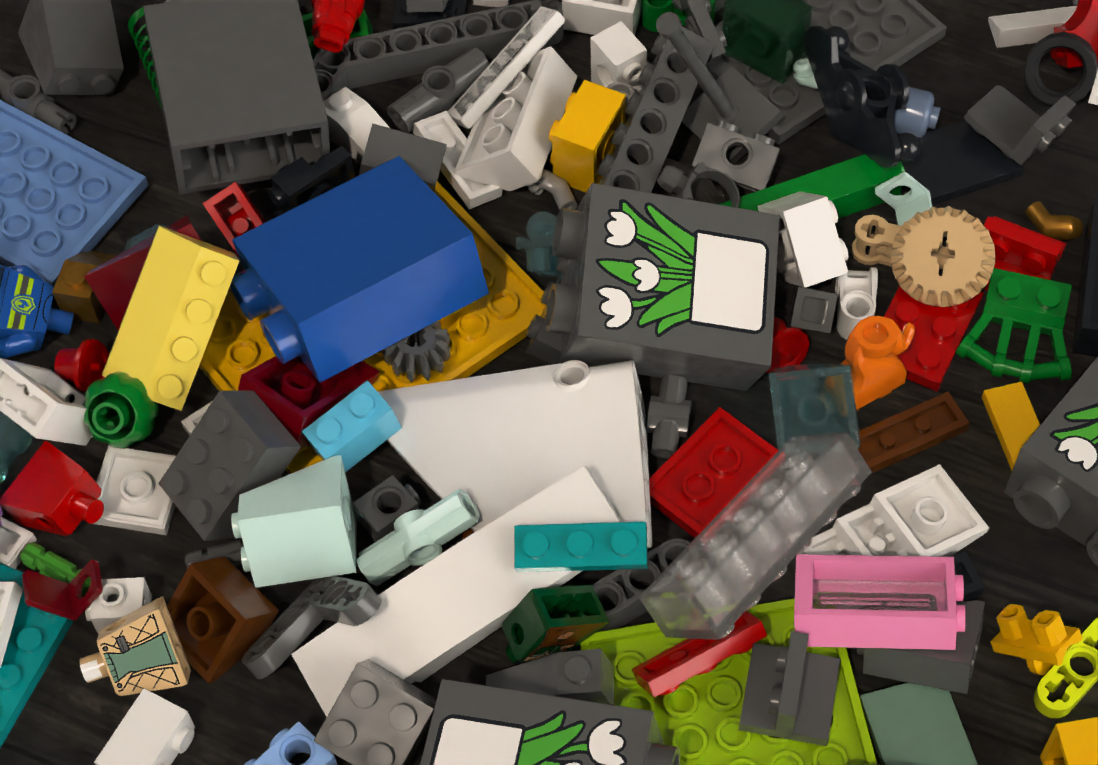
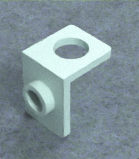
(905, 205)

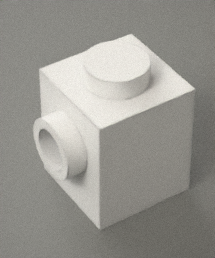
(117, 600)

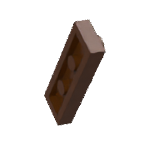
(911, 431)

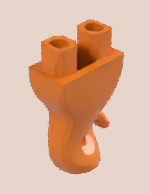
(873, 357)

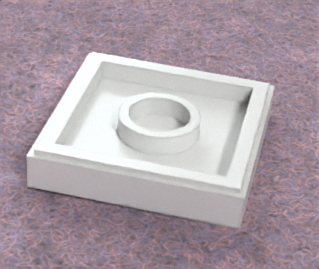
(132, 490)

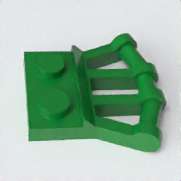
(1028, 305)

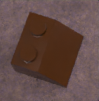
(218, 616)

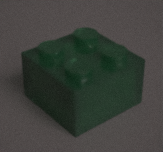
(767, 34)

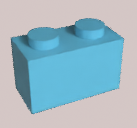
(353, 427)

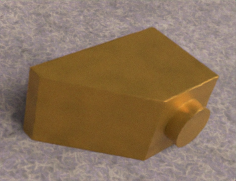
(73, 290)

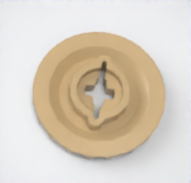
(962, 275)

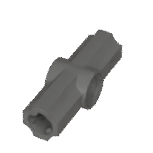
(438, 90)

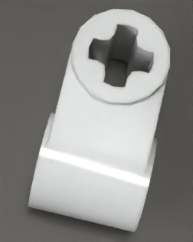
(855, 298)

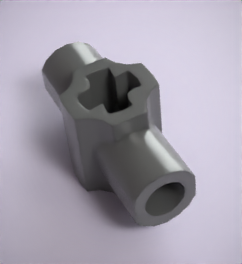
(668, 416)

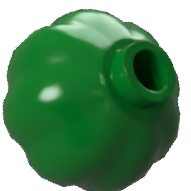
(120, 411)

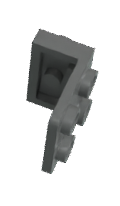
(1015, 126)

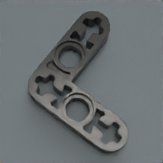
(325, 598)

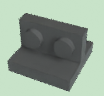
(790, 692)

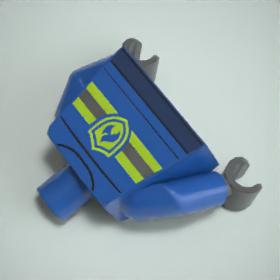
(27, 311)

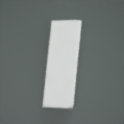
(1027, 26)

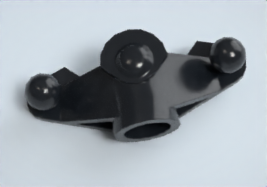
(860, 99)

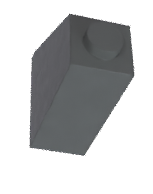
(929, 667)

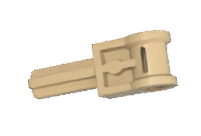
(882, 242)

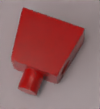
(53, 494)

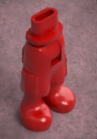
(334, 22)

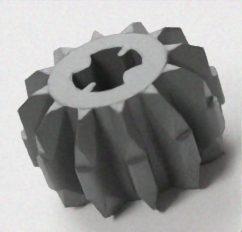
(420, 352)

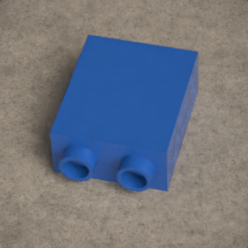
(357, 269)

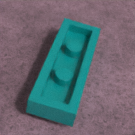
(580, 547)

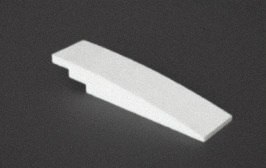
(452, 597)

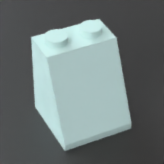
(298, 526)

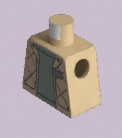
(139, 652)

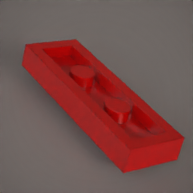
(696, 657)

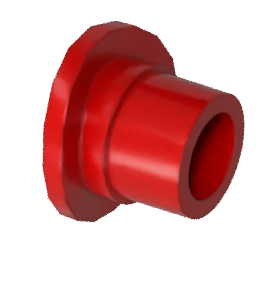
(788, 345)
(82, 364)

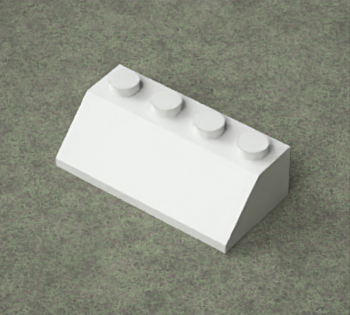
(512, 136)

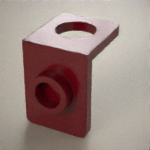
(62, 597)

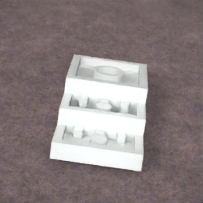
(909, 519)

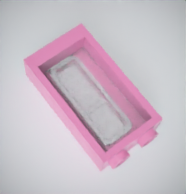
(878, 601)

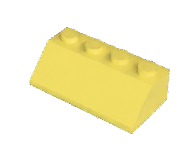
(172, 315)

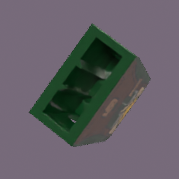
(552, 622)

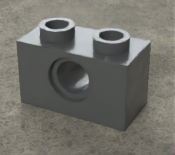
(750, 175)

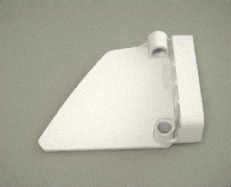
(526, 430)

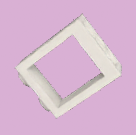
(40, 403)

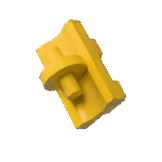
(1037, 640)

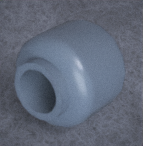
(918, 115)

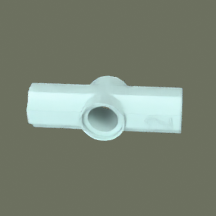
(418, 537)

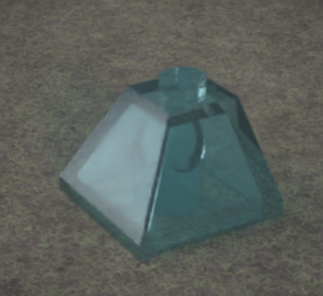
(813, 401)

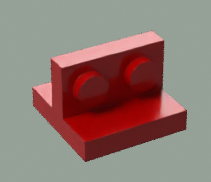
(1023, 249)

